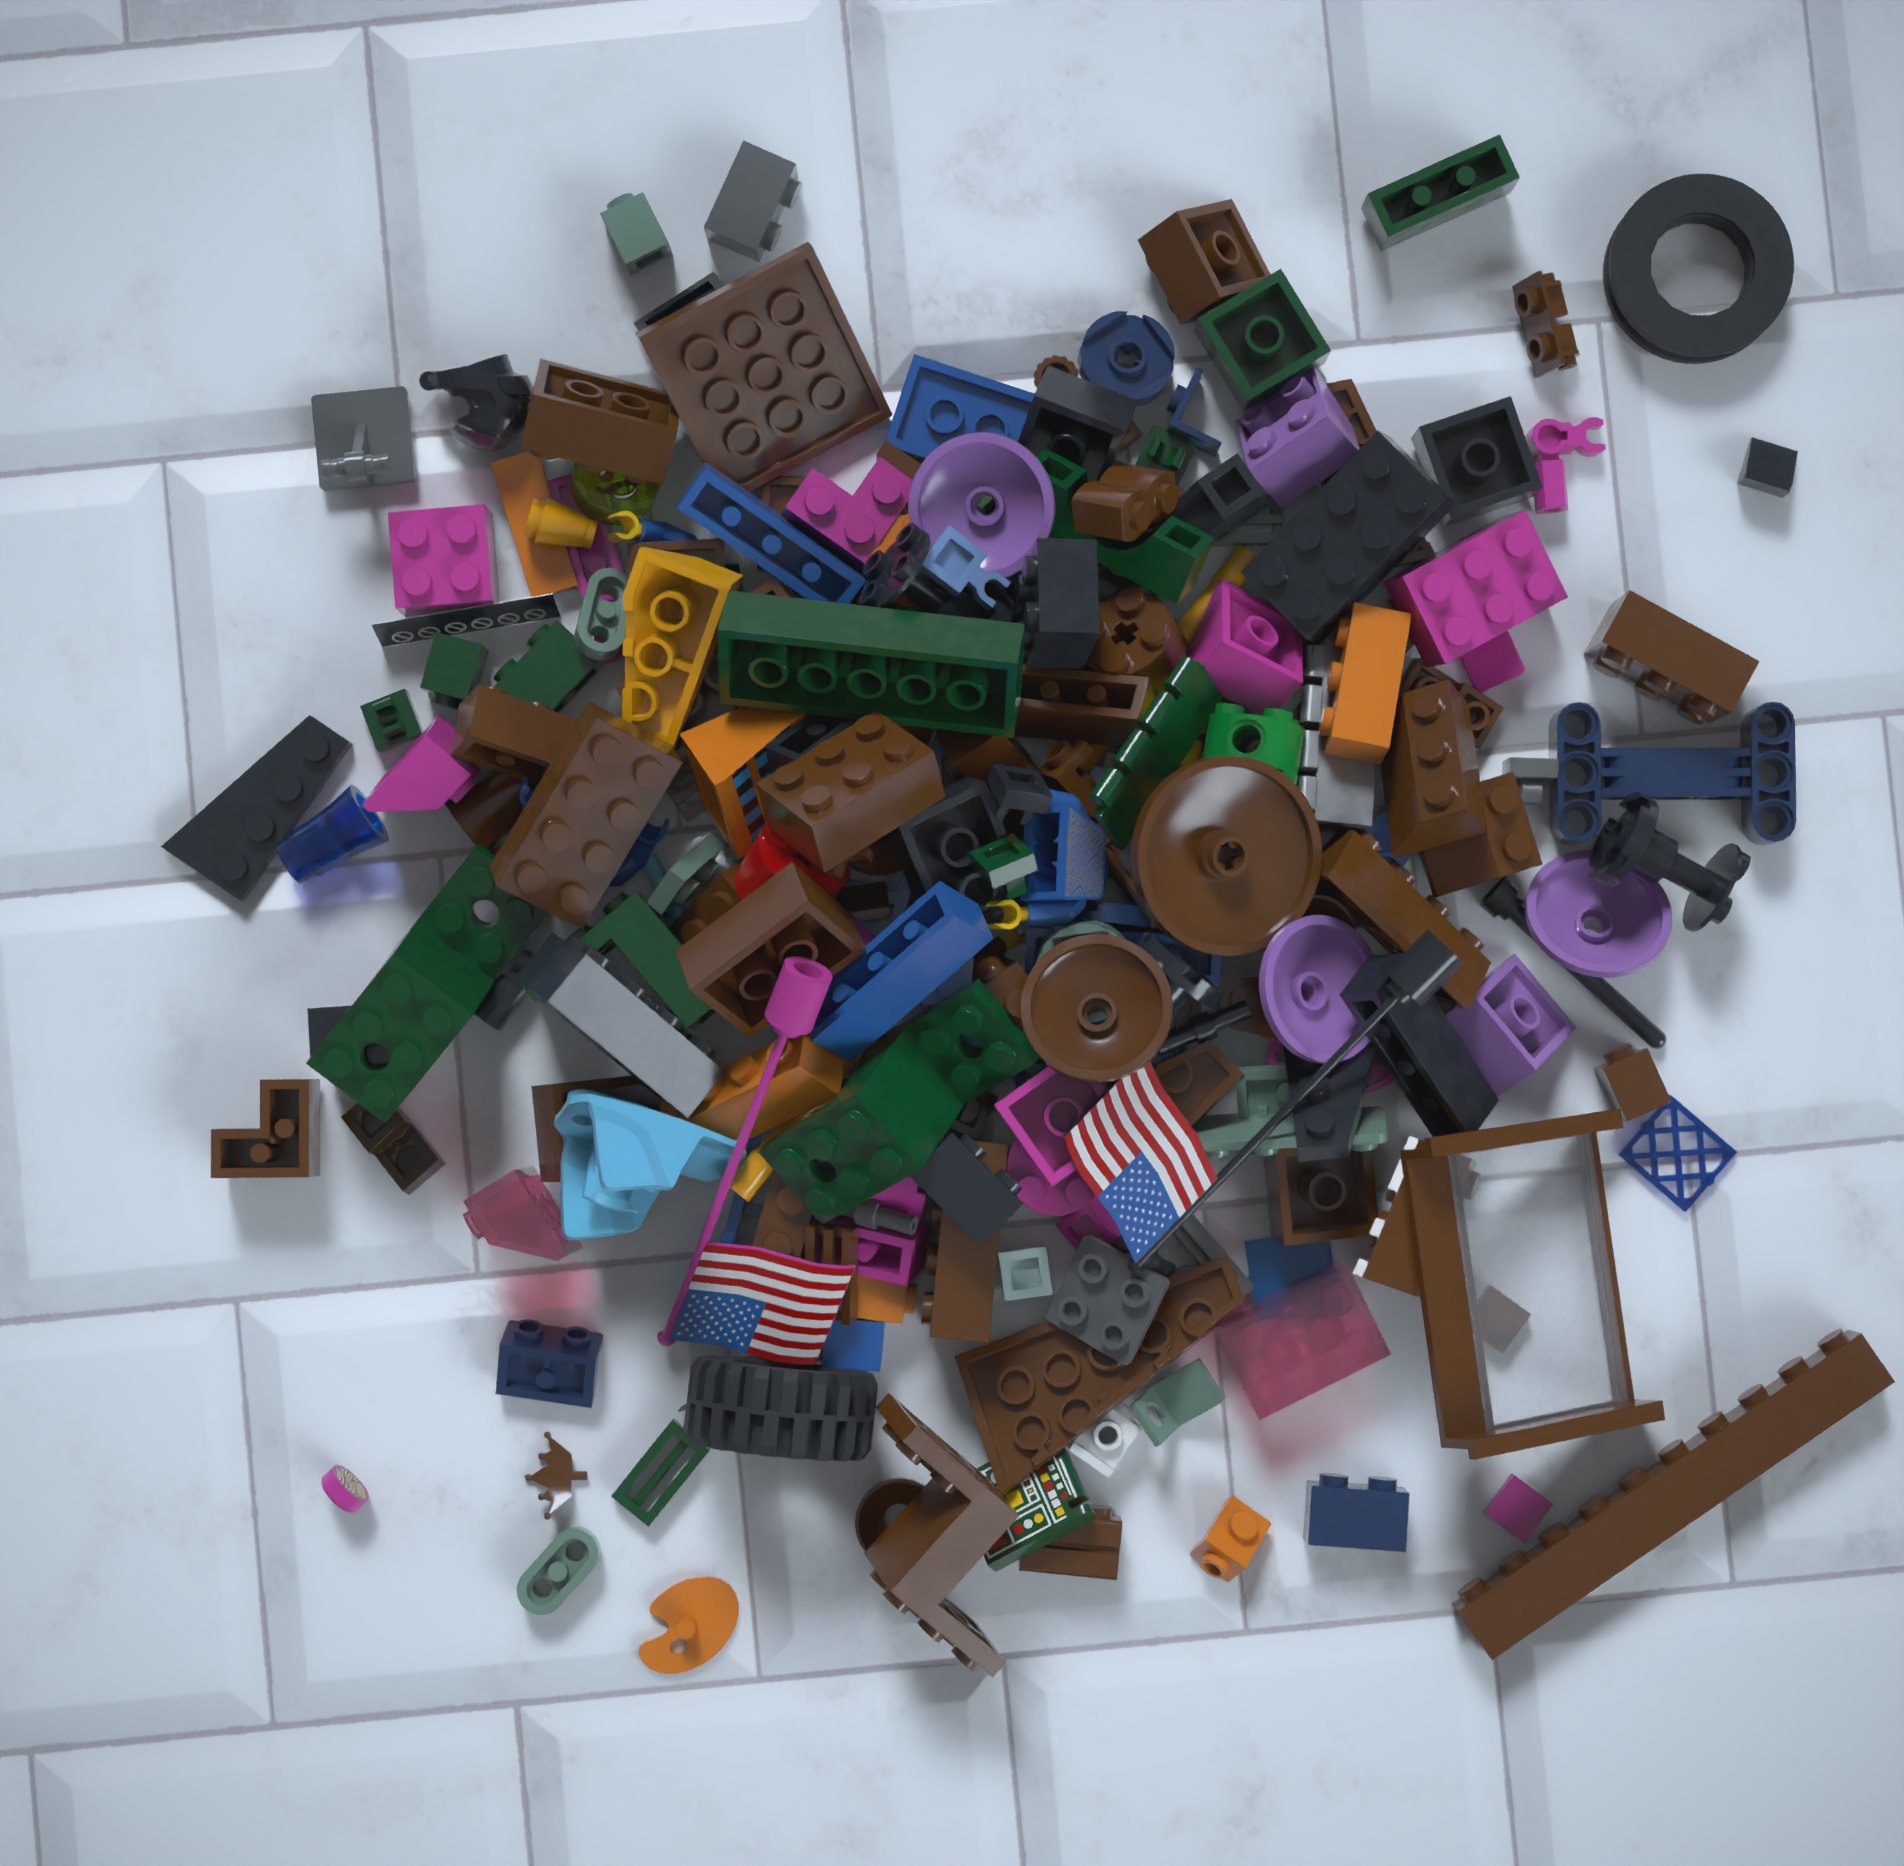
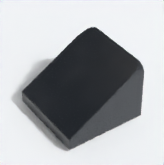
(1768, 468)

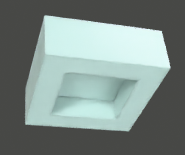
(1025, 1273)

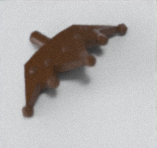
(556, 1475)

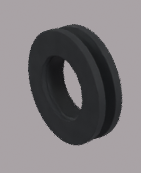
(1728, 208)

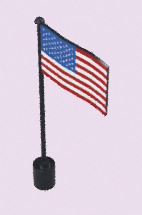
(1149, 1159)

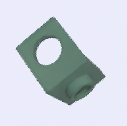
(1177, 1400)

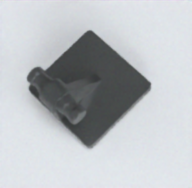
(363, 438)
(1106, 1301)

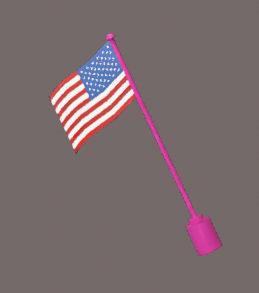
(747, 1293)

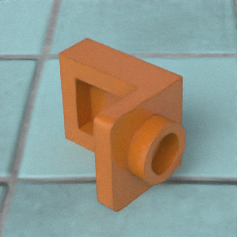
(1230, 1540)

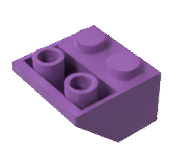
(1296, 437)

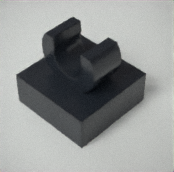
(1018, 790)

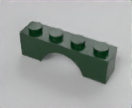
(1161, 559)

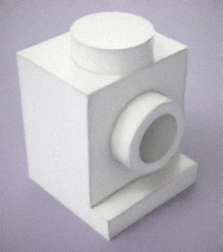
(1107, 1456)

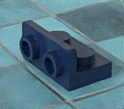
(548, 1363)

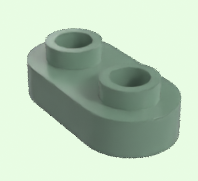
(602, 616)
(559, 1569)

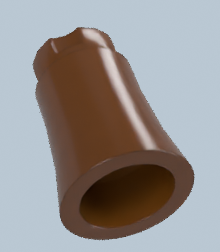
(489, 808)

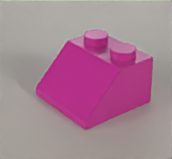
(1248, 649)
(424, 774)

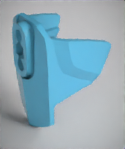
(623, 1157)

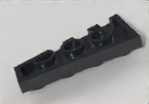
(242, 826)

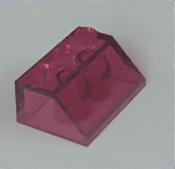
(519, 1216)

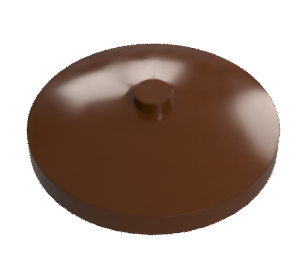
(1225, 855)

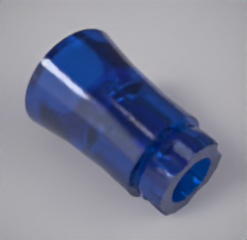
(332, 837)

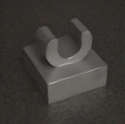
(1530, 775)

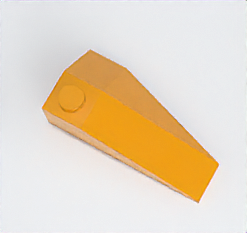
(670, 636)

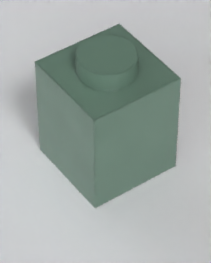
(635, 232)

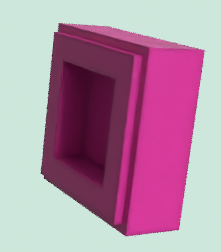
(1517, 1508)

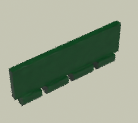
(1150, 757)

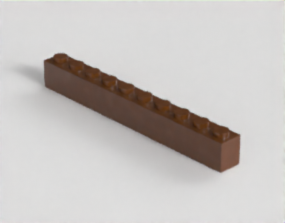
(1672, 1491)

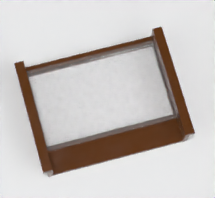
(1520, 1286)

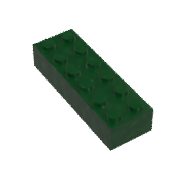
(869, 659)

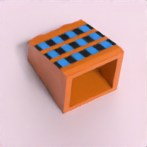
(728, 762)

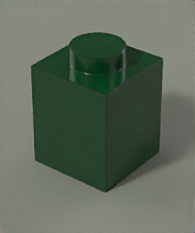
(453, 670)

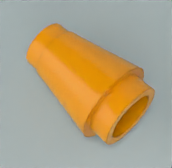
(558, 524)

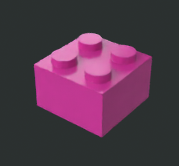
(443, 559)
(1043, 1112)

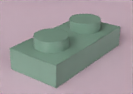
(687, 875)

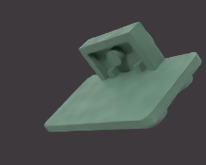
(1259, 1098)

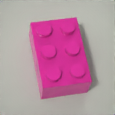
(1476, 589)

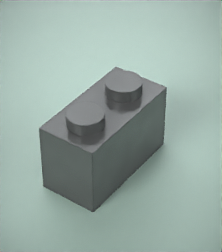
(753, 201)

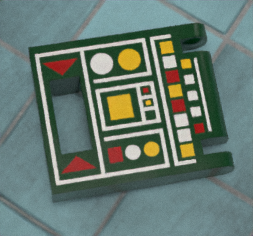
(1042, 1510)

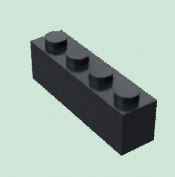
(1421, 1053)

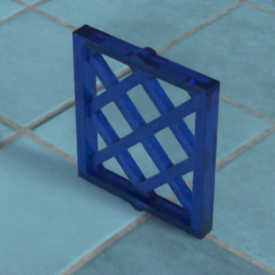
(1706, 1178)

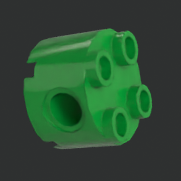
(1233, 730)

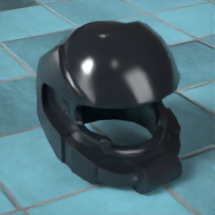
(495, 398)

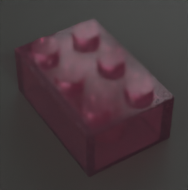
(1301, 1339)

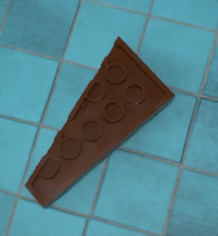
(1049, 1387)

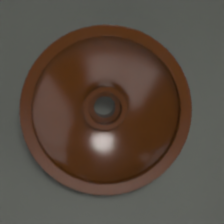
(1088, 977)

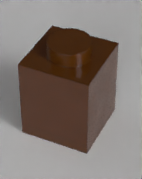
(1632, 1082)

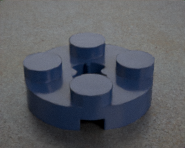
(1130, 334)

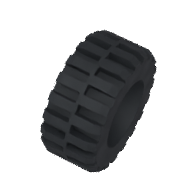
(780, 1408)

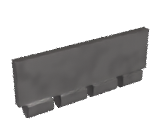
(1341, 786)

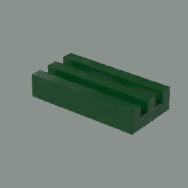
(634, 1505)

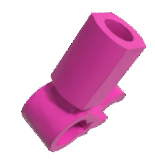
(1546, 443)

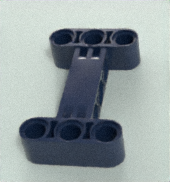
(1675, 773)

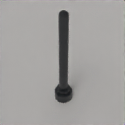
(1506, 903)

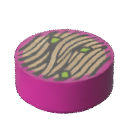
(344, 1489)

